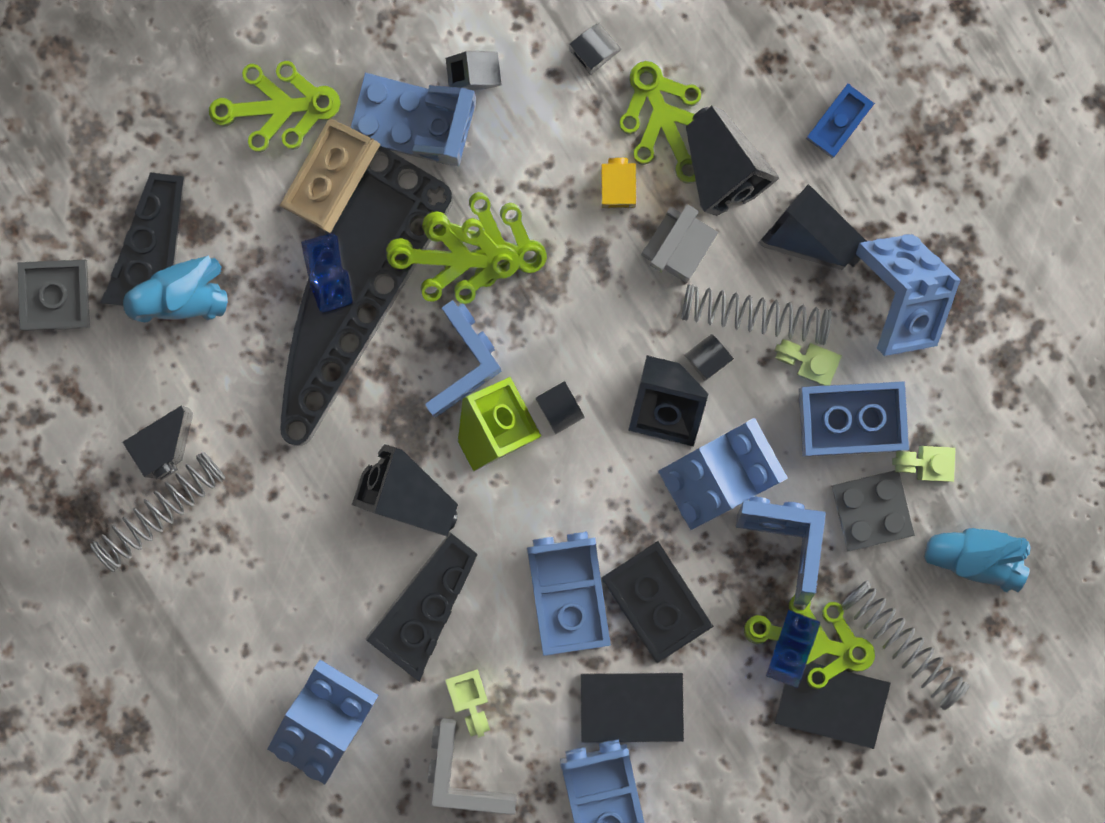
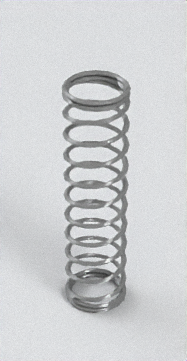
(821, 334)
(207, 464)
(862, 591)

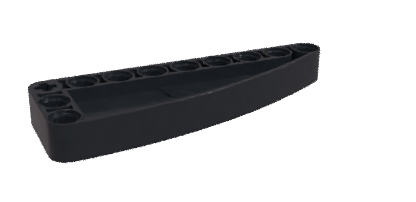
(369, 222)

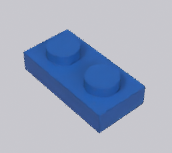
(840, 120)

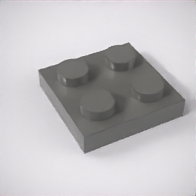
(53, 295)
(872, 510)

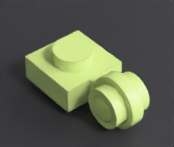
(817, 363)
(932, 463)
(466, 693)

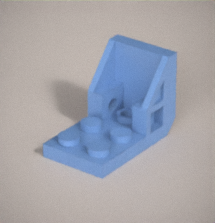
(414, 118)

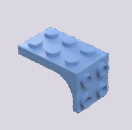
(568, 594)
(601, 785)

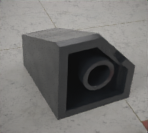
(725, 162)
(814, 232)
(405, 493)

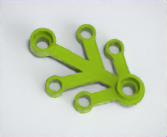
(280, 106)
(662, 116)
(489, 225)
(457, 259)
(822, 644)

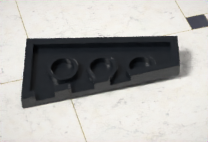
(418, 615)

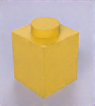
(618, 183)

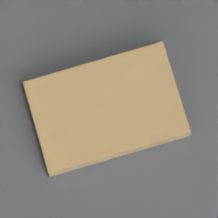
(330, 175)

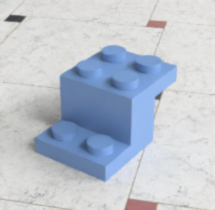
(722, 474)
(322, 722)

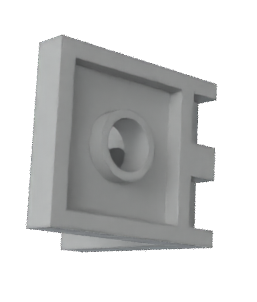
(440, 775)

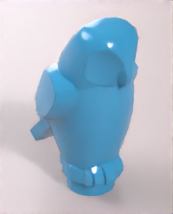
(178, 293)
(982, 556)

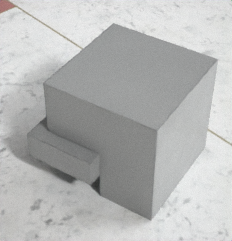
(679, 243)

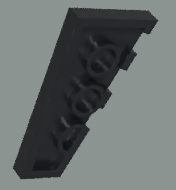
(151, 237)

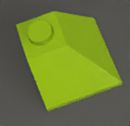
(494, 424)

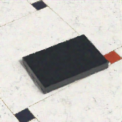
(657, 602)
(632, 707)
(844, 709)

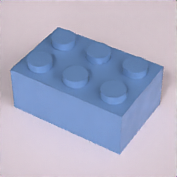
(853, 419)

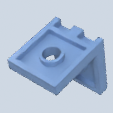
(921, 288)
(481, 349)
(792, 521)

